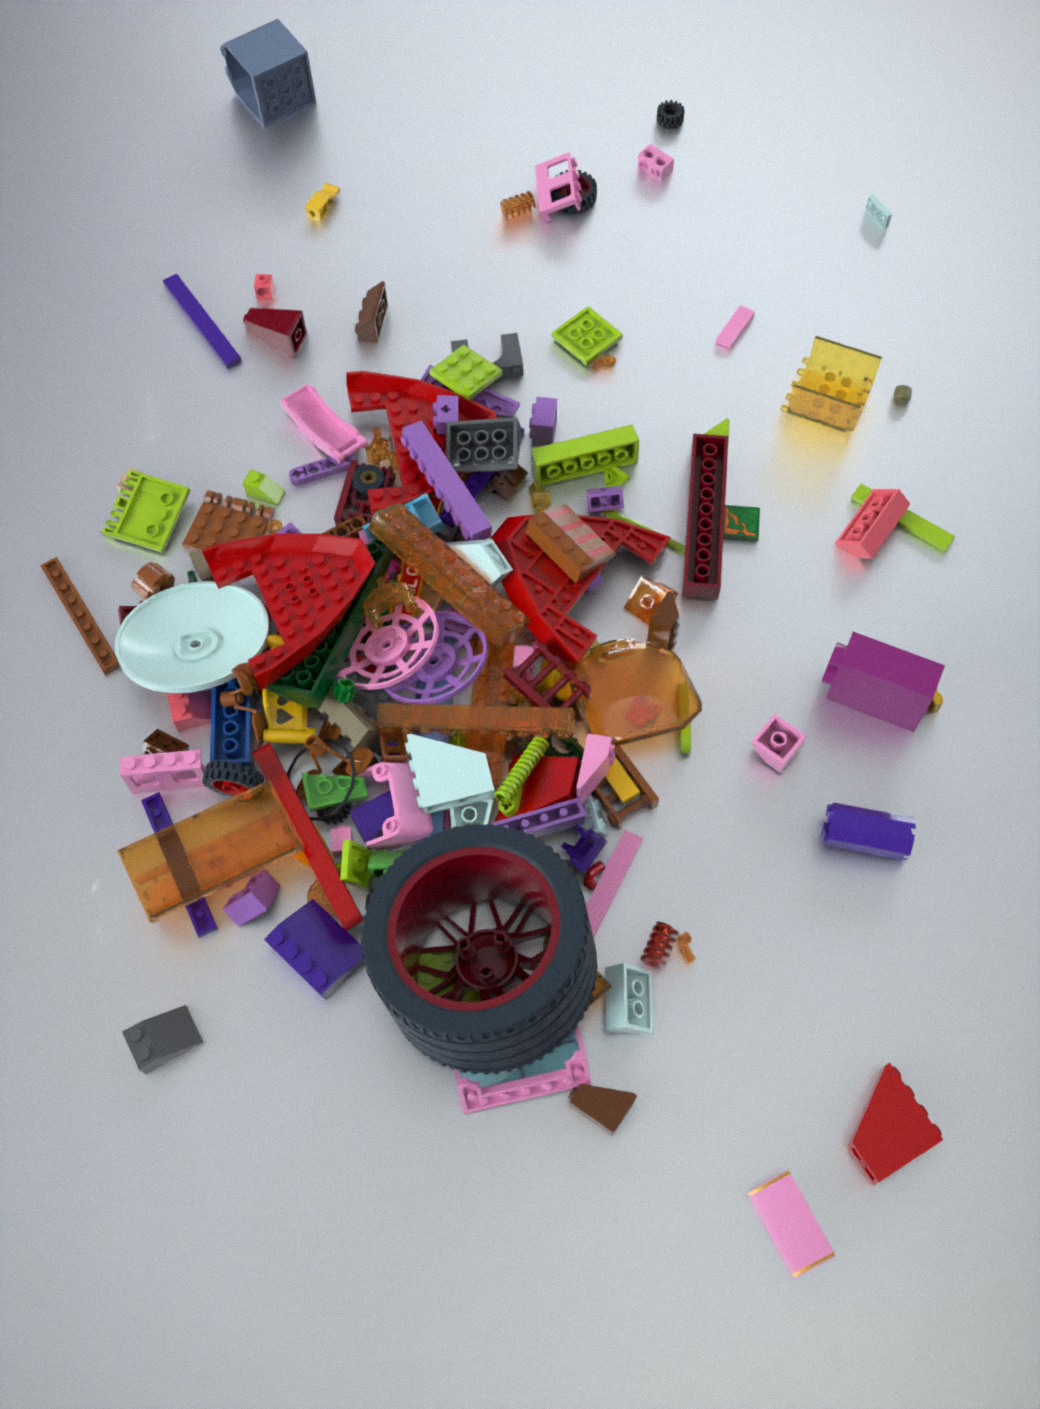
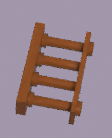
(647, 795)

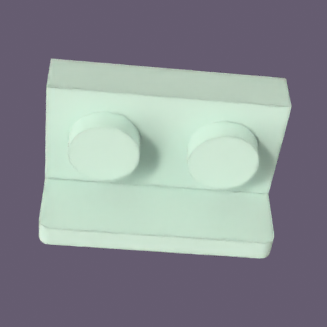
(594, 817)

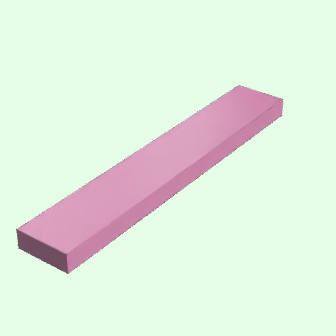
(612, 878)

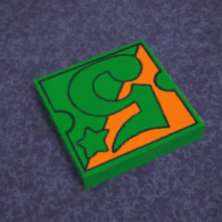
(741, 522)

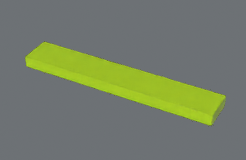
(913, 523)

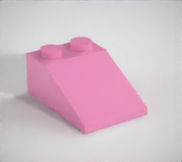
(595, 764)

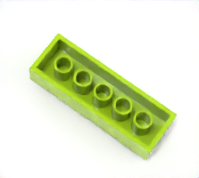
(585, 455)

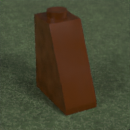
(602, 1105)

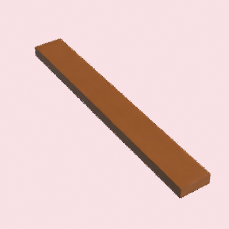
(81, 616)

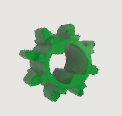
(343, 690)

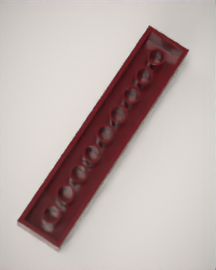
(705, 517)

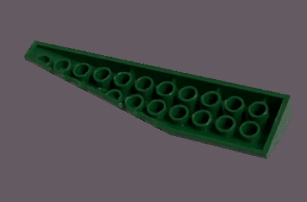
(313, 676)

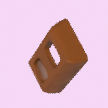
(401, 748)

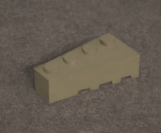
(351, 720)

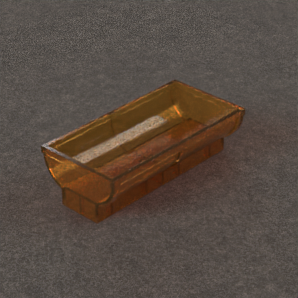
(210, 850)

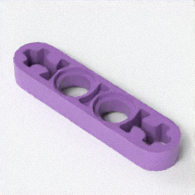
(323, 470)

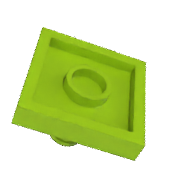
(355, 864)

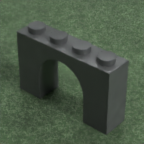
(511, 358)

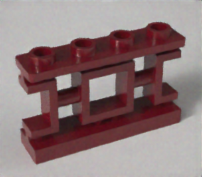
(350, 495)

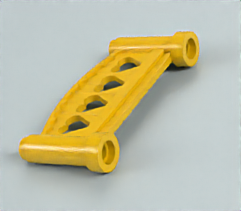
(293, 731)

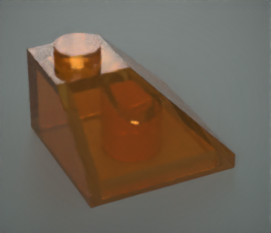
(647, 597)

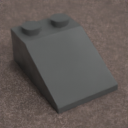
(162, 1038)

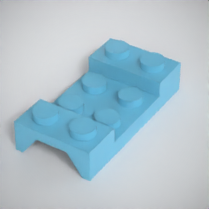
(421, 508)

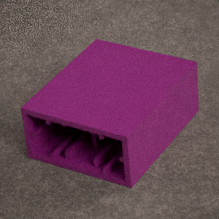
(882, 680)

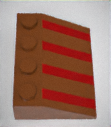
(568, 541)

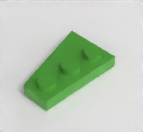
(330, 791)

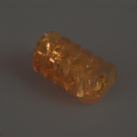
(517, 204)

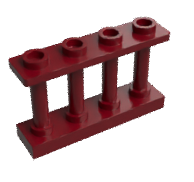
(528, 688)

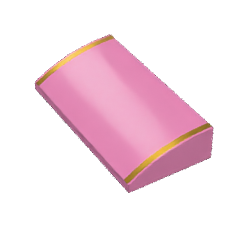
(791, 1224)

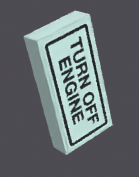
(878, 210)

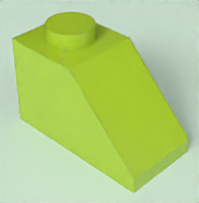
(263, 488)

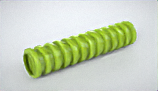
(521, 770)

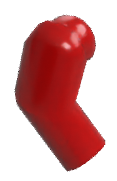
(591, 873)

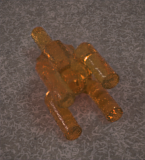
(379, 450)

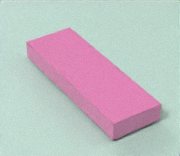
(735, 327)

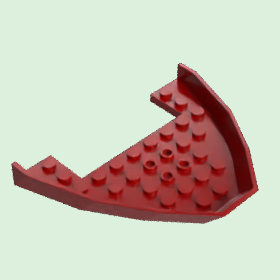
(405, 403)
(304, 584)
(548, 593)

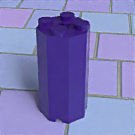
(868, 831)

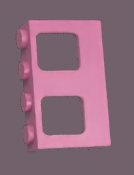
(546, 185)
(162, 771)

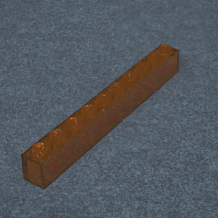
(476, 719)

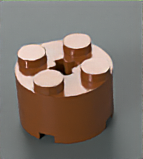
(152, 580)

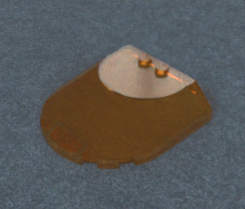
(635, 691)

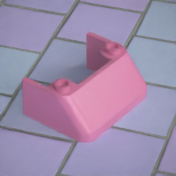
(409, 822)

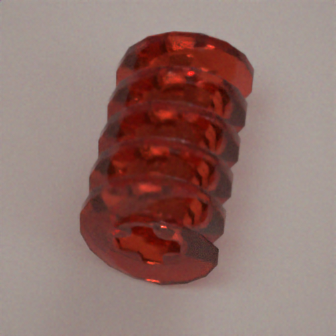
(658, 945)

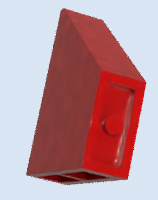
(548, 784)
(891, 1128)

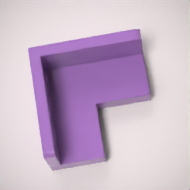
(253, 899)

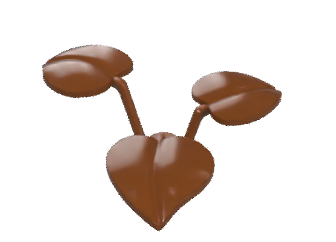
(235, 698)
(361, 756)

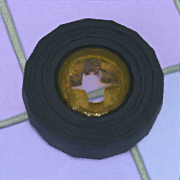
(363, 473)

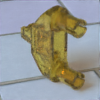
(386, 597)

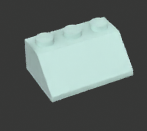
(629, 1000)

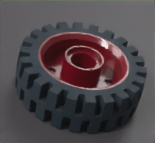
(588, 193)

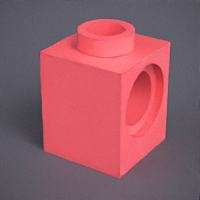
(264, 287)

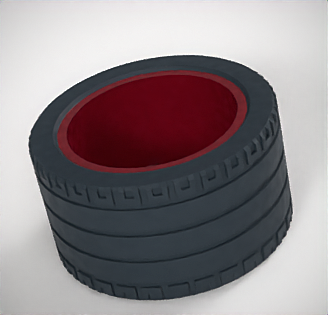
(458, 870)

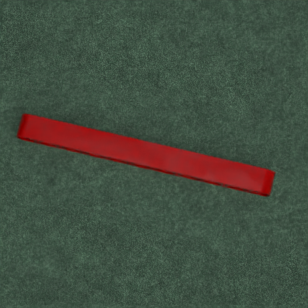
(314, 847)

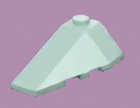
(472, 813)

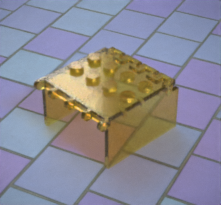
(833, 385)

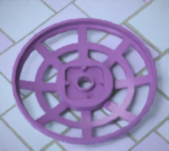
(446, 662)

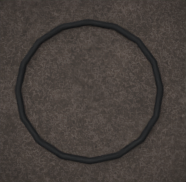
(352, 778)

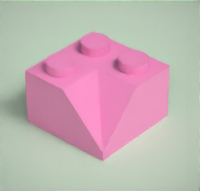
(778, 742)

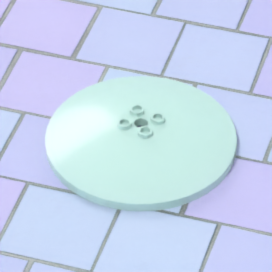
(161, 633)

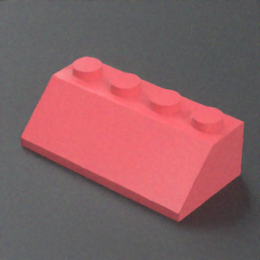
(873, 522)
(190, 709)

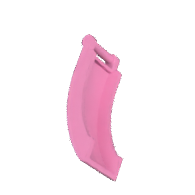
(322, 424)

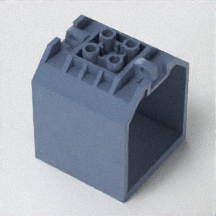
(269, 72)

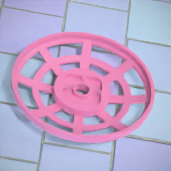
(398, 648)

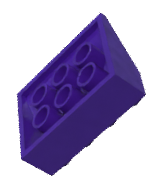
(316, 948)

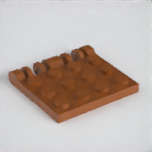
(224, 524)

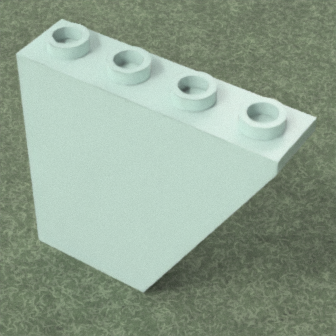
(483, 558)
(447, 774)

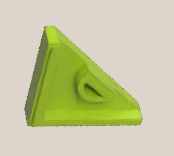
(616, 477)

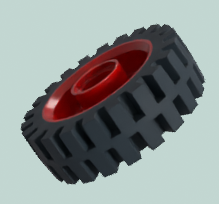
(230, 777)

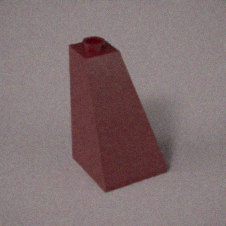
(278, 328)

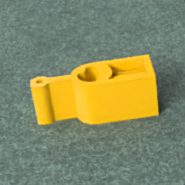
(321, 202)

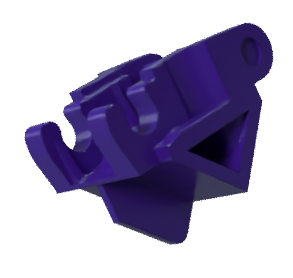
(585, 849)

